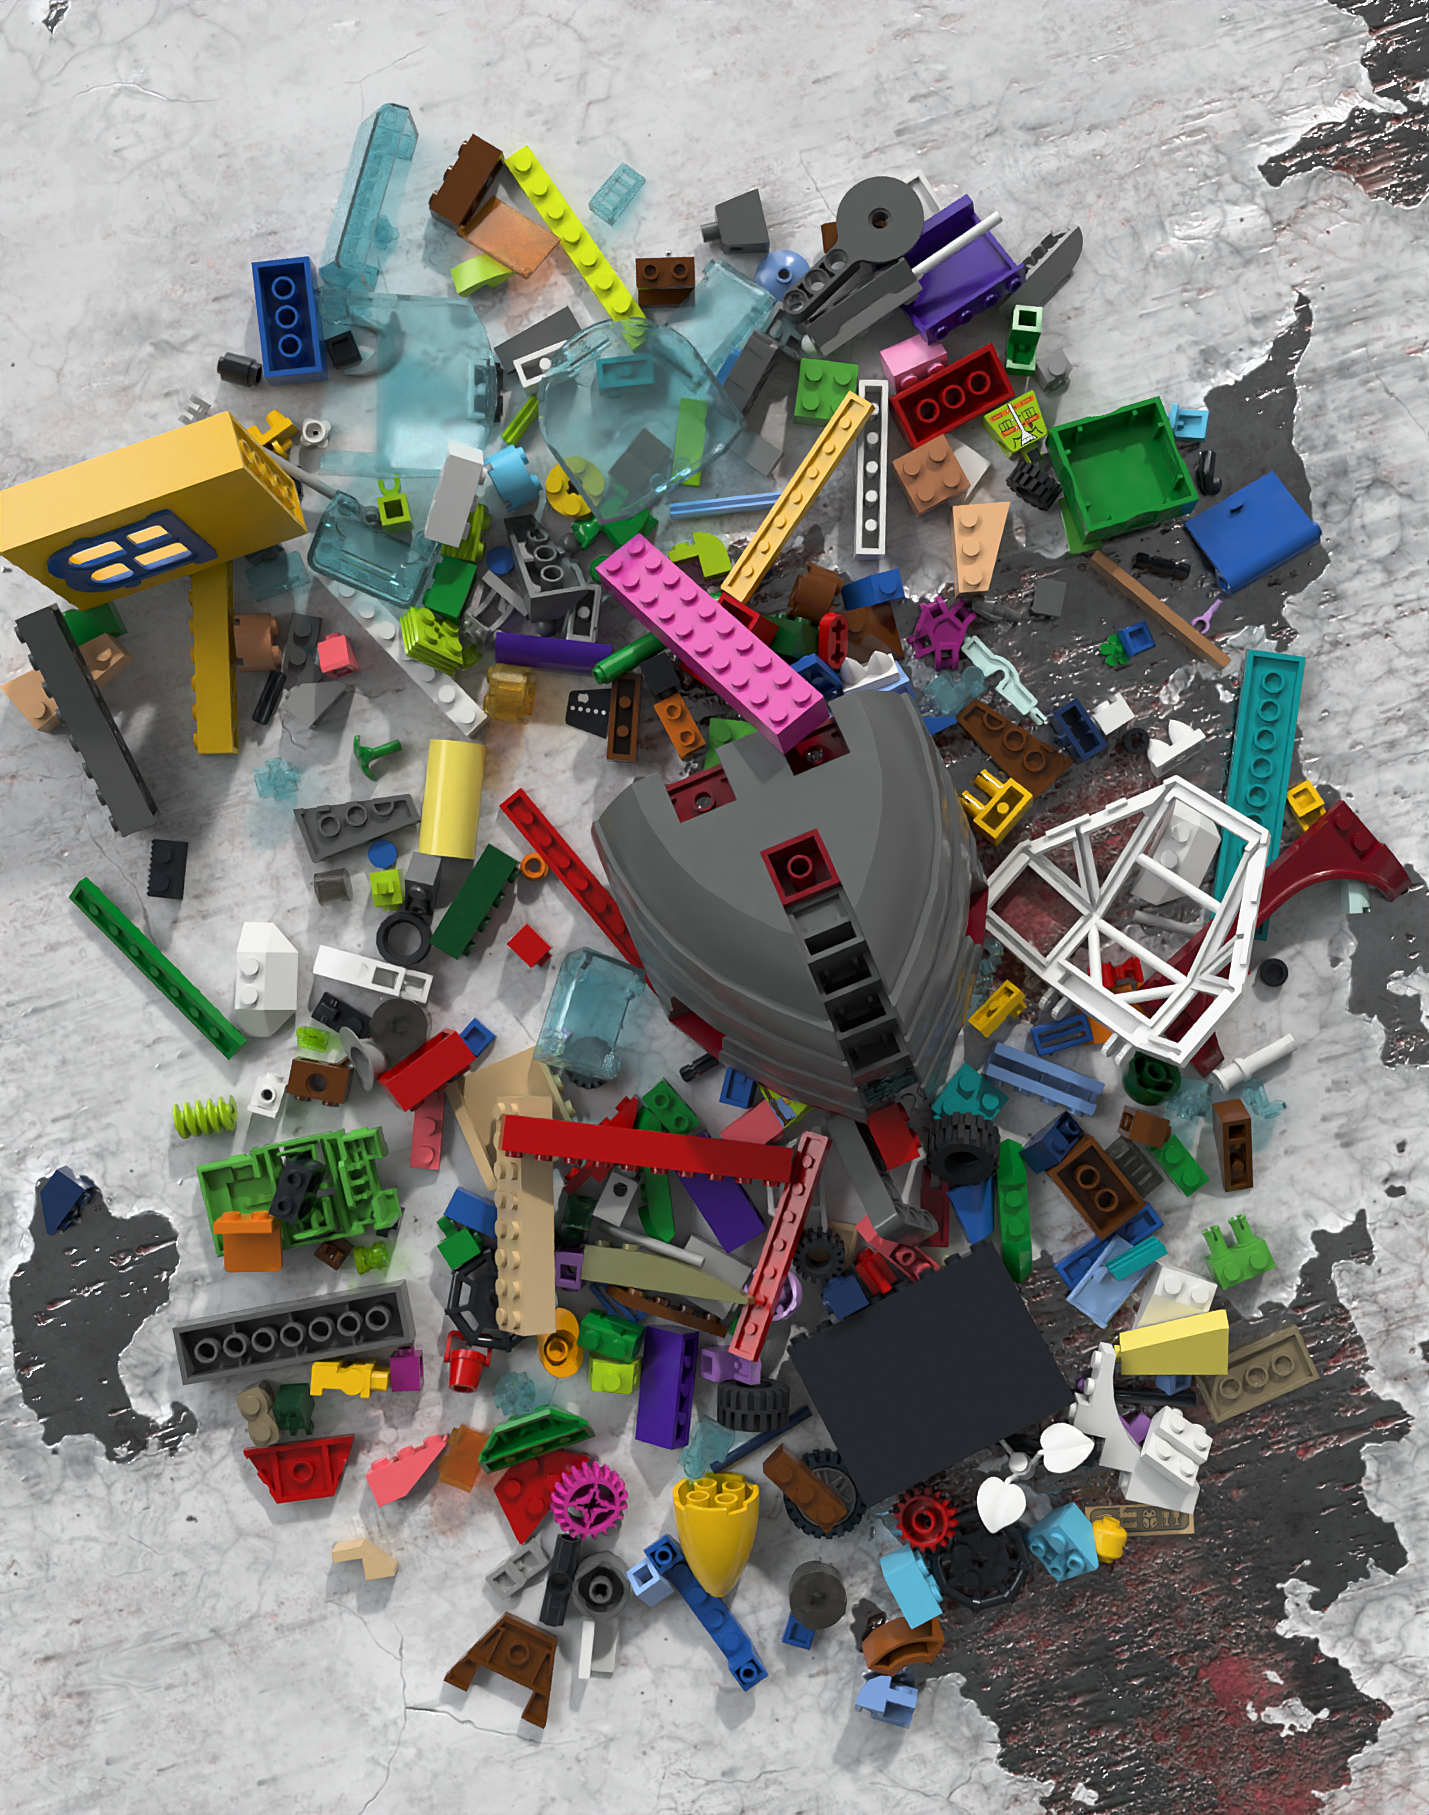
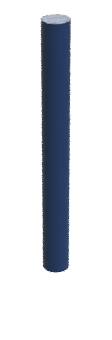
(760, 1440)

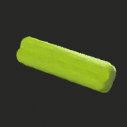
(521, 421)

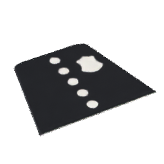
(589, 710)

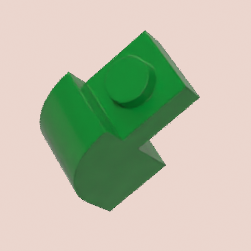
(1022, 340)

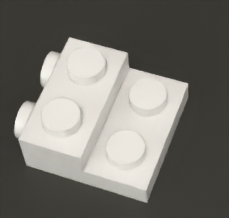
(1175, 1447)

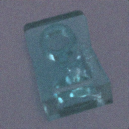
(1255, 1095)

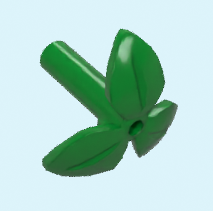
(366, 755)

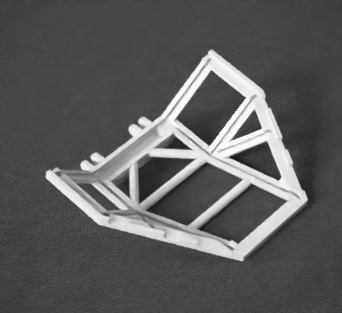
(1093, 902)

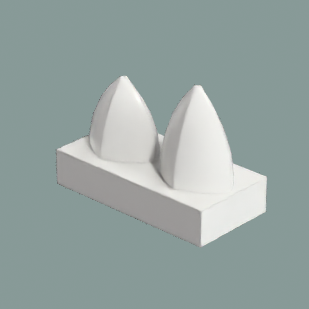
(870, 675)
(1185, 745)

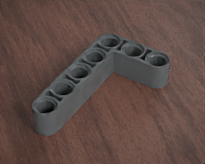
(875, 1186)

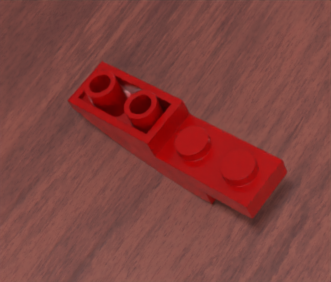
(624, 1118)

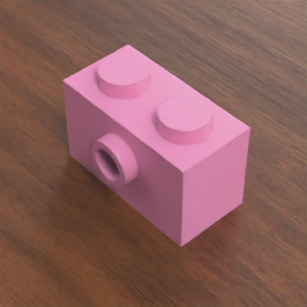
(912, 361)

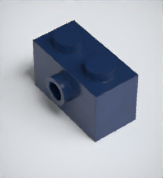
(1077, 731)
(843, 1295)

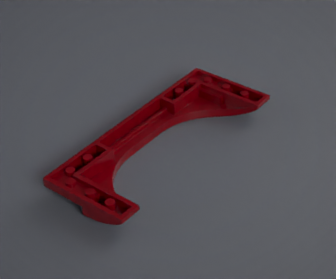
(1328, 850)

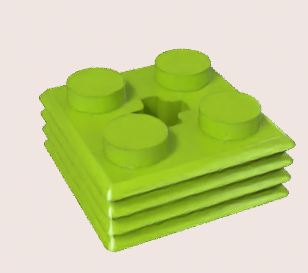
(431, 640)

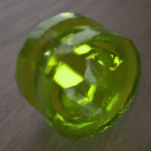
(470, 657)

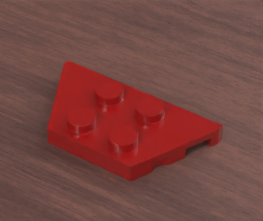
(302, 1467)
(527, 1488)

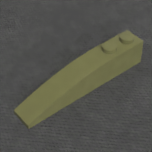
(655, 1272)

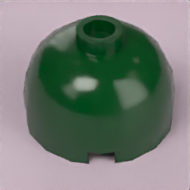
(1150, 1080)

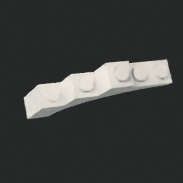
(1097, 1416)

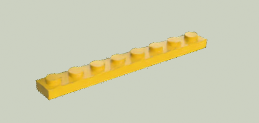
(798, 497)

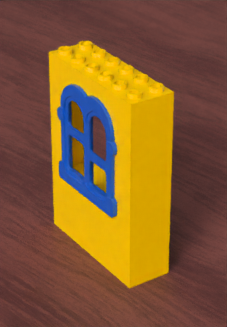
(200, 486)

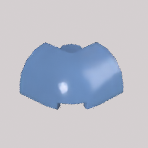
(888, 1701)

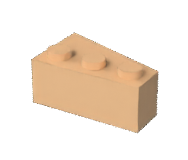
(975, 545)

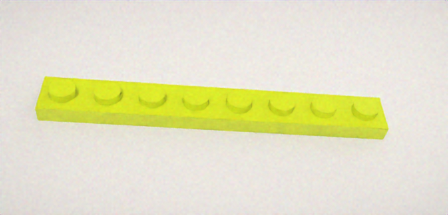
(574, 237)

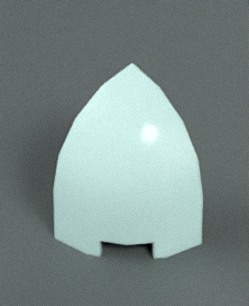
(1354, 896)

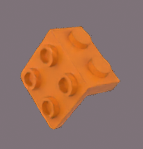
(250, 1241)

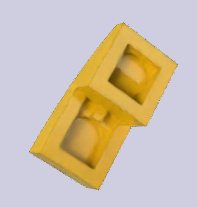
(1305, 805)

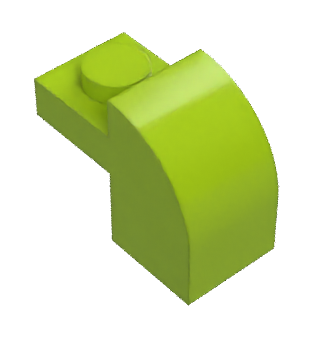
(708, 550)

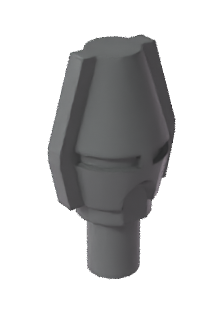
(994, 609)

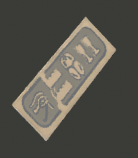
(1145, 1519)

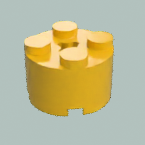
(564, 504)

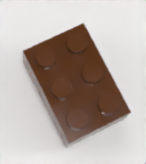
(1095, 1187)

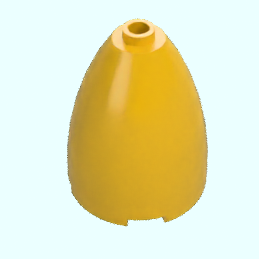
(716, 1527)

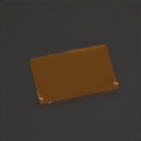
(509, 237)

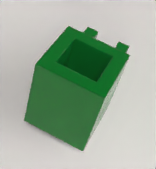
(459, 1244)

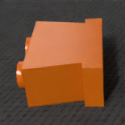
(680, 726)

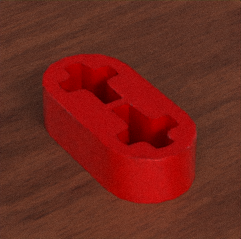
(833, 639)

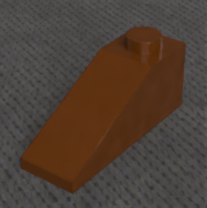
(1233, 1144)

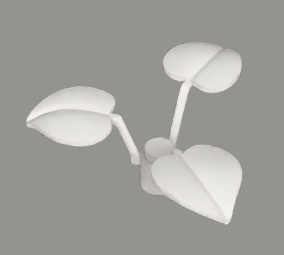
(1005, 1503)

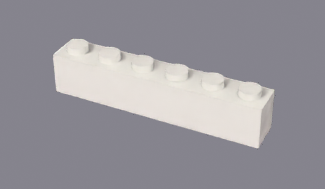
(871, 474)

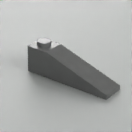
(544, 572)

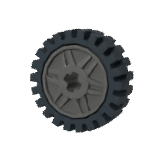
(834, 1473)

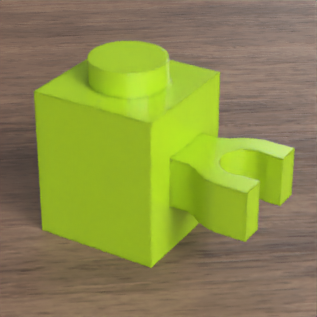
(394, 508)
(388, 889)

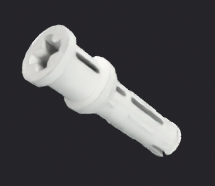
(1243, 1069)

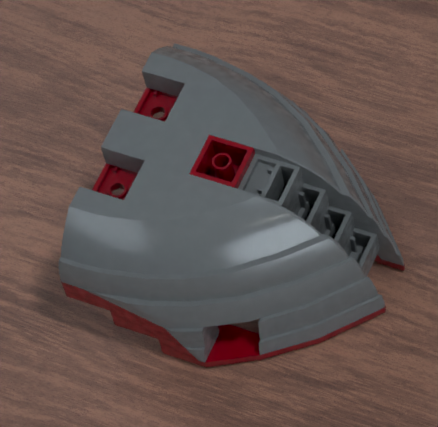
(815, 907)

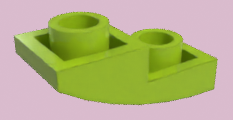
(478, 272)

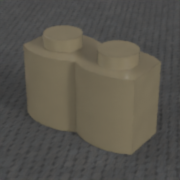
(256, 1406)

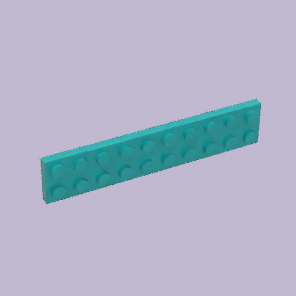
(1260, 758)

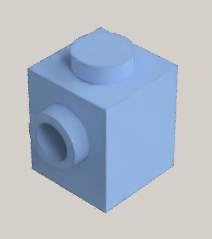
(648, 1583)

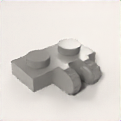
(782, 330)

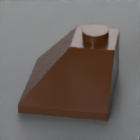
(871, 631)

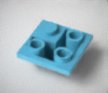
(1064, 1542)

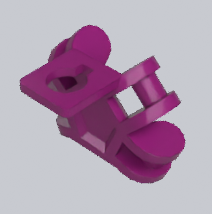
(943, 632)

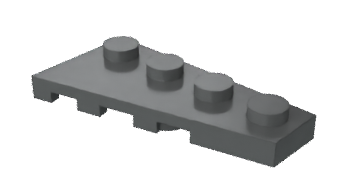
(342, 827)

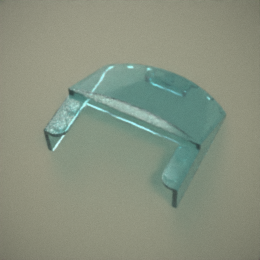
(430, 381)

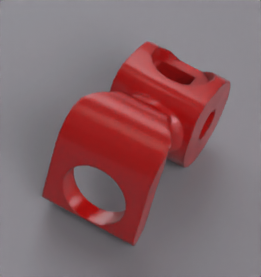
(1129, 969)

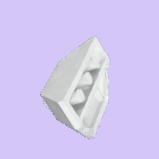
(1182, 846)
(265, 979)

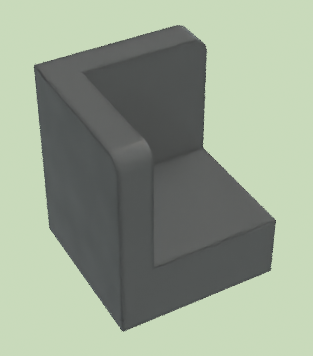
(1048, 597)

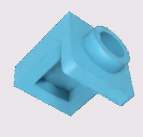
(1188, 424)

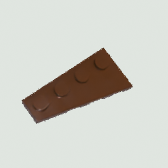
(1012, 748)
(662, 1308)

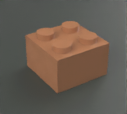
(930, 476)

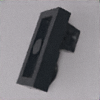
(337, 1014)

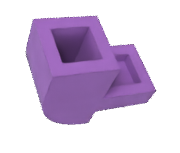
(720, 1365)

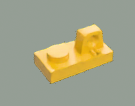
(1003, 1002)

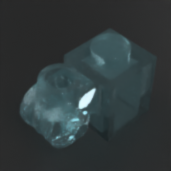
(948, 695)
(708, 1440)

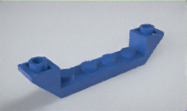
(711, 1611)

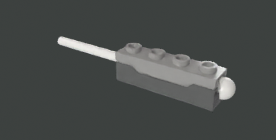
(878, 296)

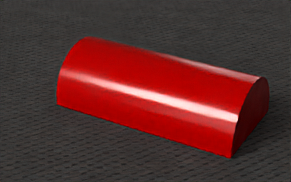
(951, 397)

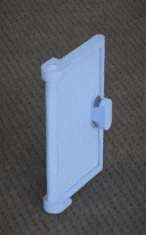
(1104, 1294)

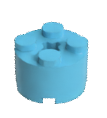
(512, 477)

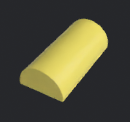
(452, 799)

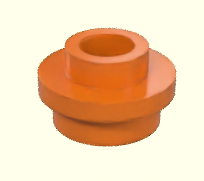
(525, 867)

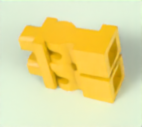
(351, 1376)

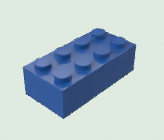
(289, 321)

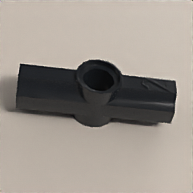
(557, 1595)

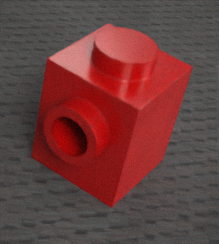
(531, 946)

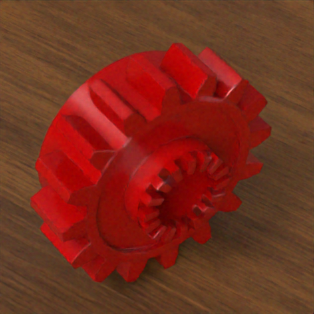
(915, 1529)

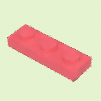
(428, 1132)

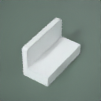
(598, 1646)

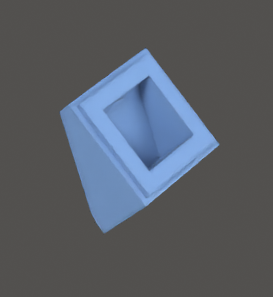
(1173, 1383)

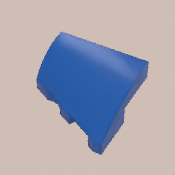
(974, 1209)

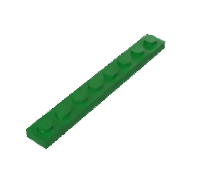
(157, 968)

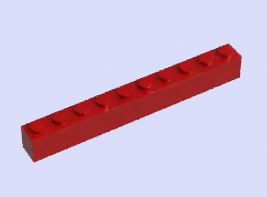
(644, 1148)

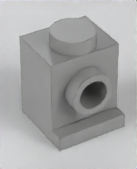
(1053, 372)

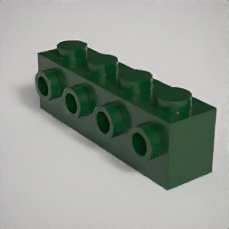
(474, 902)

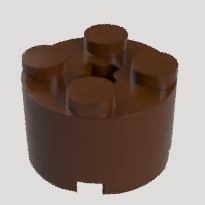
(814, 593)

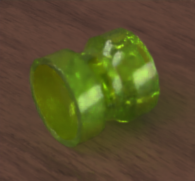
(371, 1257)

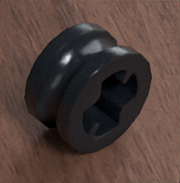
(1144, 738)

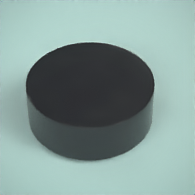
(1272, 972)

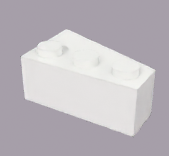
(455, 494)

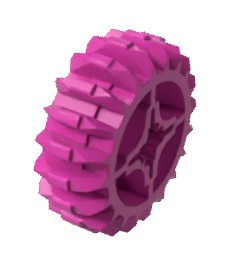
(597, 1512)

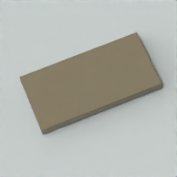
(1258, 1375)

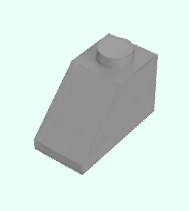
(315, 701)

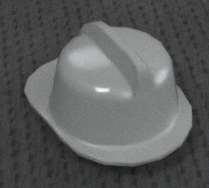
(365, 1057)

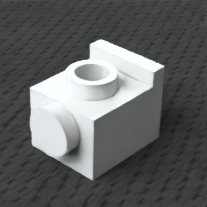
(1111, 716)
(274, 1106)

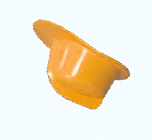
(559, 1350)

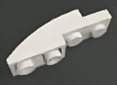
(372, 974)

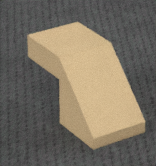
(375, 1561)

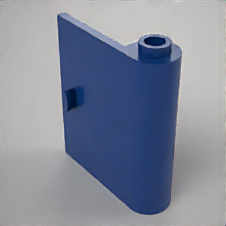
(1257, 536)

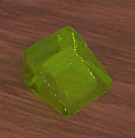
(312, 1038)

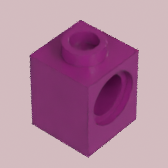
(406, 1369)

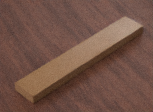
(1158, 610)

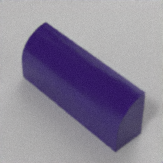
(550, 653)
(725, 1208)
(667, 1386)

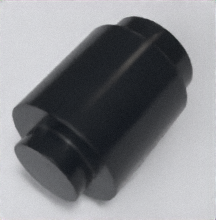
(239, 370)

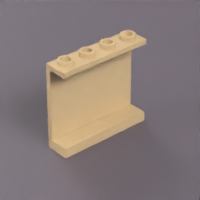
(476, 1094)

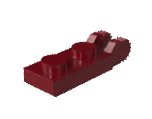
(938, 1205)

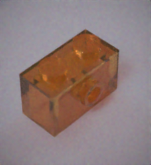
(462, 1464)

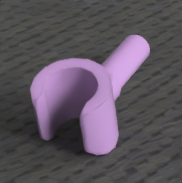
(1208, 615)

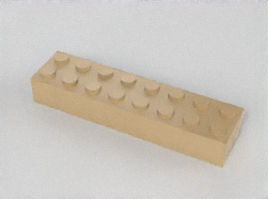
(524, 1229)

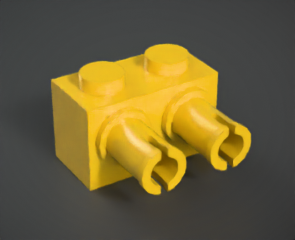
(1003, 811)

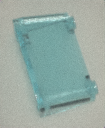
(720, 312)
(369, 557)
(588, 1013)

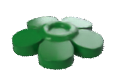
(1114, 650)

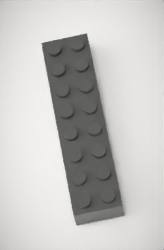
(88, 719)
(294, 1332)

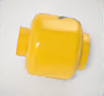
(1109, 1539)

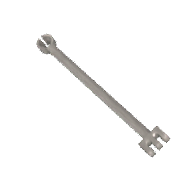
(288, 467)

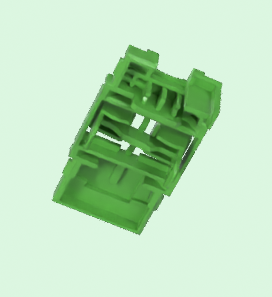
(251, 1181)

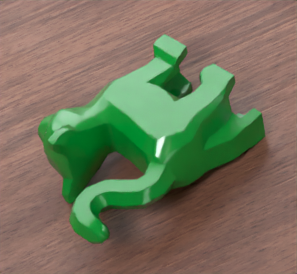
(618, 532)

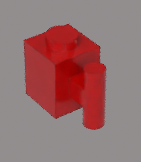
(874, 1270)

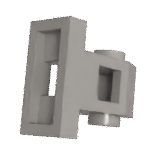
(501, 597)

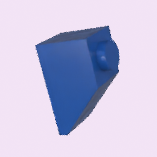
(874, 590)

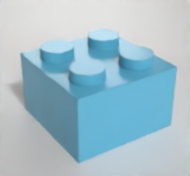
(911, 1585)

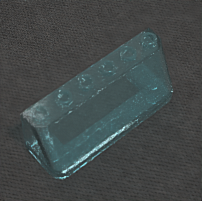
(379, 141)

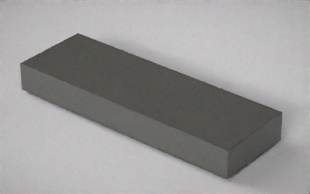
(545, 333)

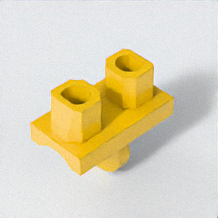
(278, 437)

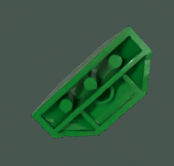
(532, 1436)

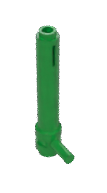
(631, 656)

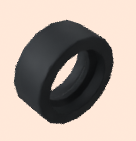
(388, 924)

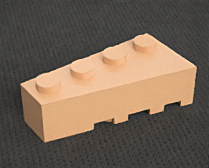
(105, 660)

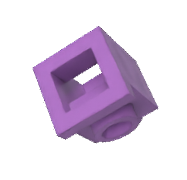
(565, 1277)

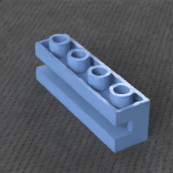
(1042, 1078)

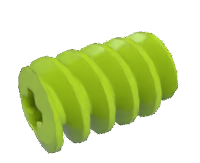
(205, 1119)

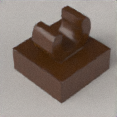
(334, 1252)

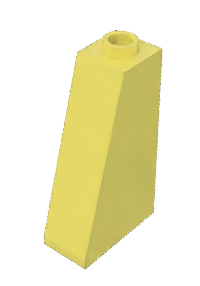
(1177, 1347)

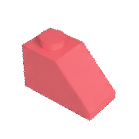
(337, 656)
(755, 1125)

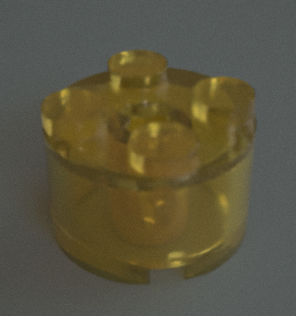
(510, 693)

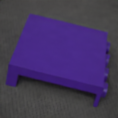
(964, 282)

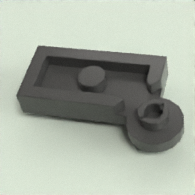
(302, 647)

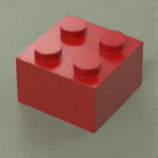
(891, 1134)

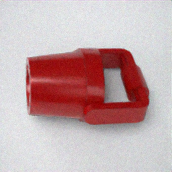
(465, 1365)

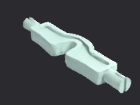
(1010, 686)

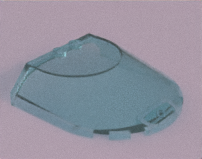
(633, 414)

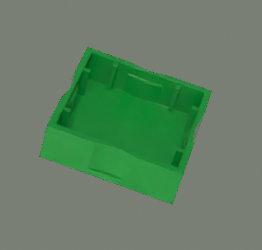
(1121, 470)

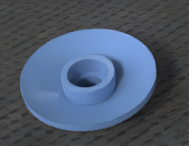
(772, 264)

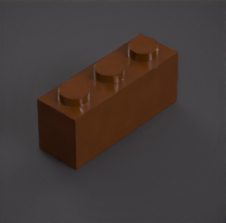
(466, 183)
(624, 718)
(804, 1487)

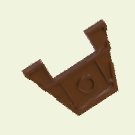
(518, 1653)

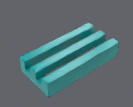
(1136, 1258)

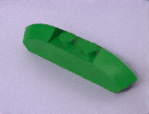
(1013, 1212)
(658, 1215)

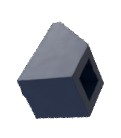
(1051, 1143)
(62, 1197)

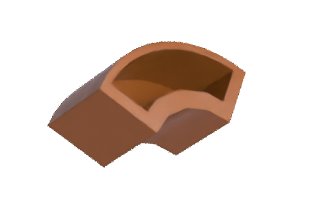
(897, 1645)

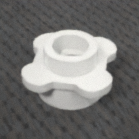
(309, 427)

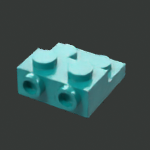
(968, 1093)

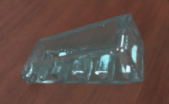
(611, 215)

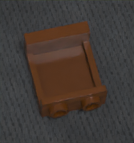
(664, 281)

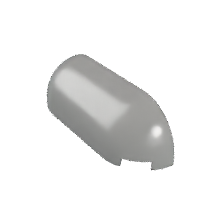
(1045, 267)

